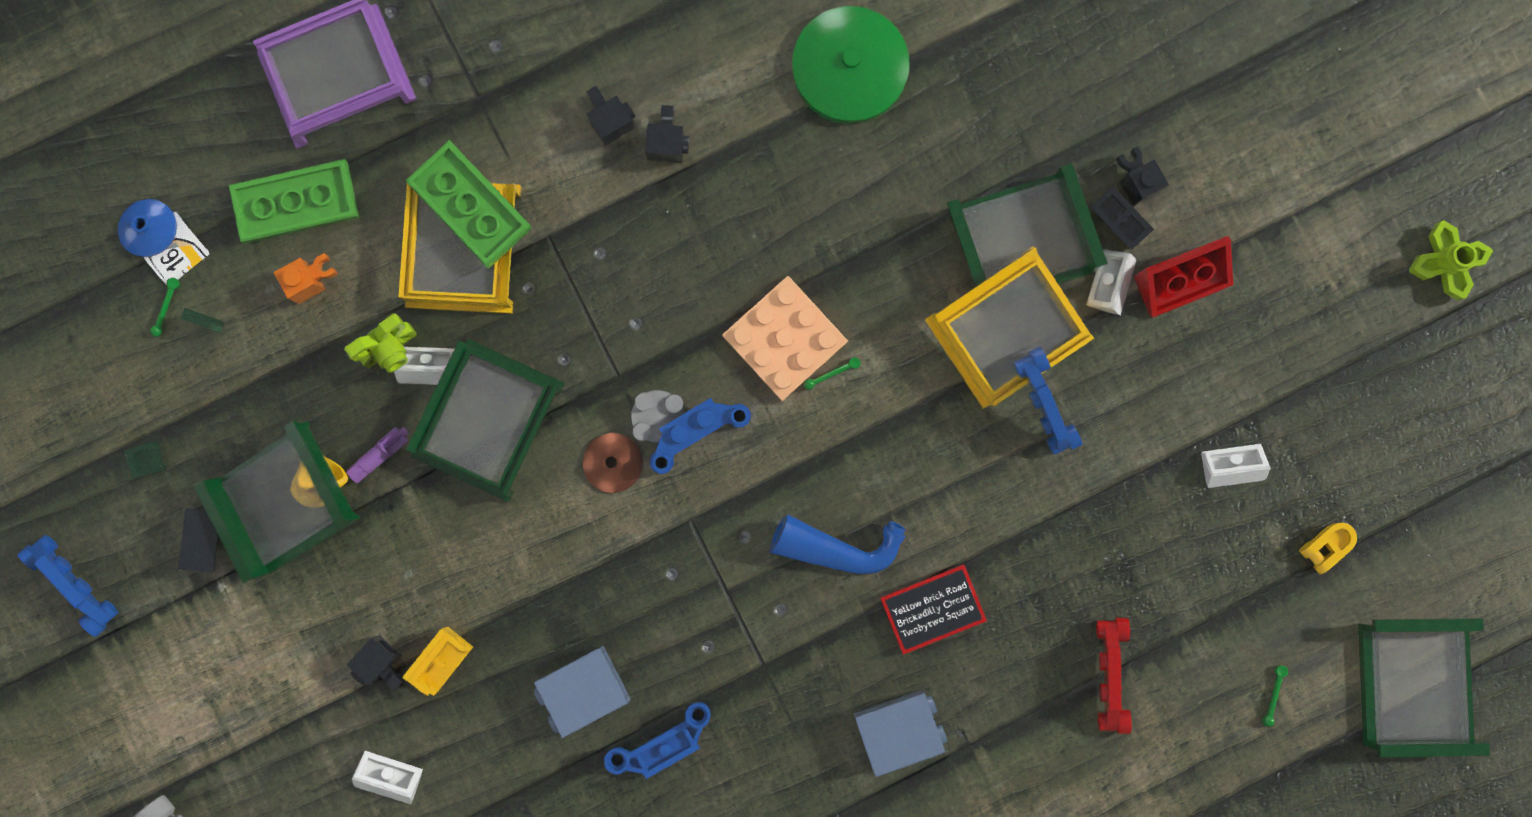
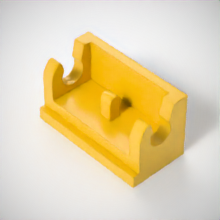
(438, 661)

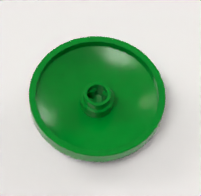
(850, 64)

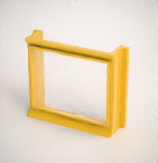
(442, 270)
(1003, 322)

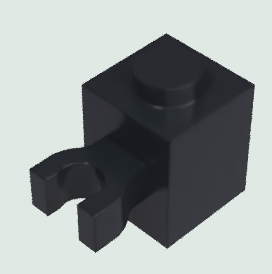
(609, 118)
(666, 140)
(1142, 179)
(376, 662)

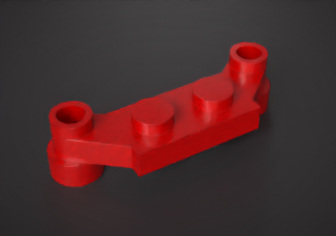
(1113, 717)

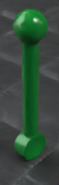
(172, 284)
(854, 363)
(1280, 671)

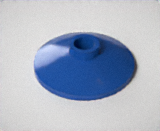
(155, 235)

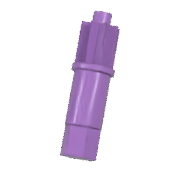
(378, 454)

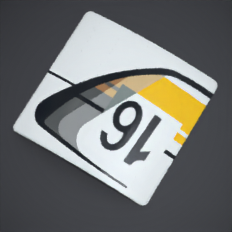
(180, 255)

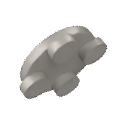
(652, 412)

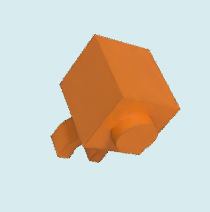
(302, 280)

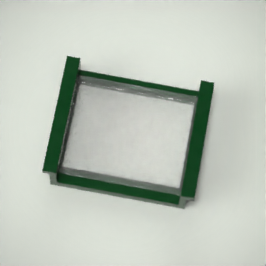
(1034, 214)
(483, 418)
(276, 504)
(1418, 687)

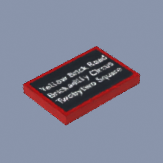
(933, 609)

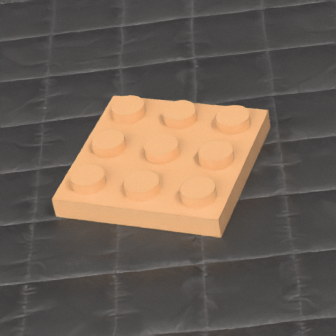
(785, 338)

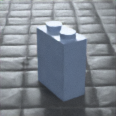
(581, 692)
(900, 732)

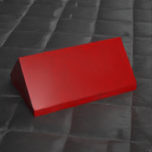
(1186, 277)

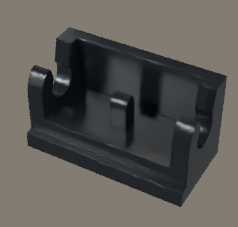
(1122, 218)
(198, 542)

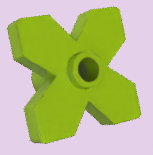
(1451, 260)
(383, 345)

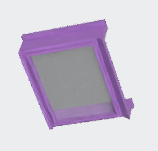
(332, 67)

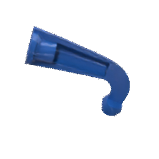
(804, 543)

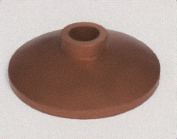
(623, 474)

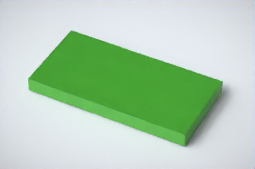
(293, 201)
(468, 204)

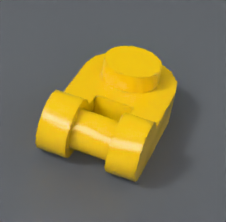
(1338, 539)

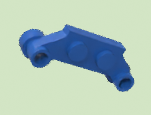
(1041, 397)
(693, 427)
(76, 591)
(662, 749)

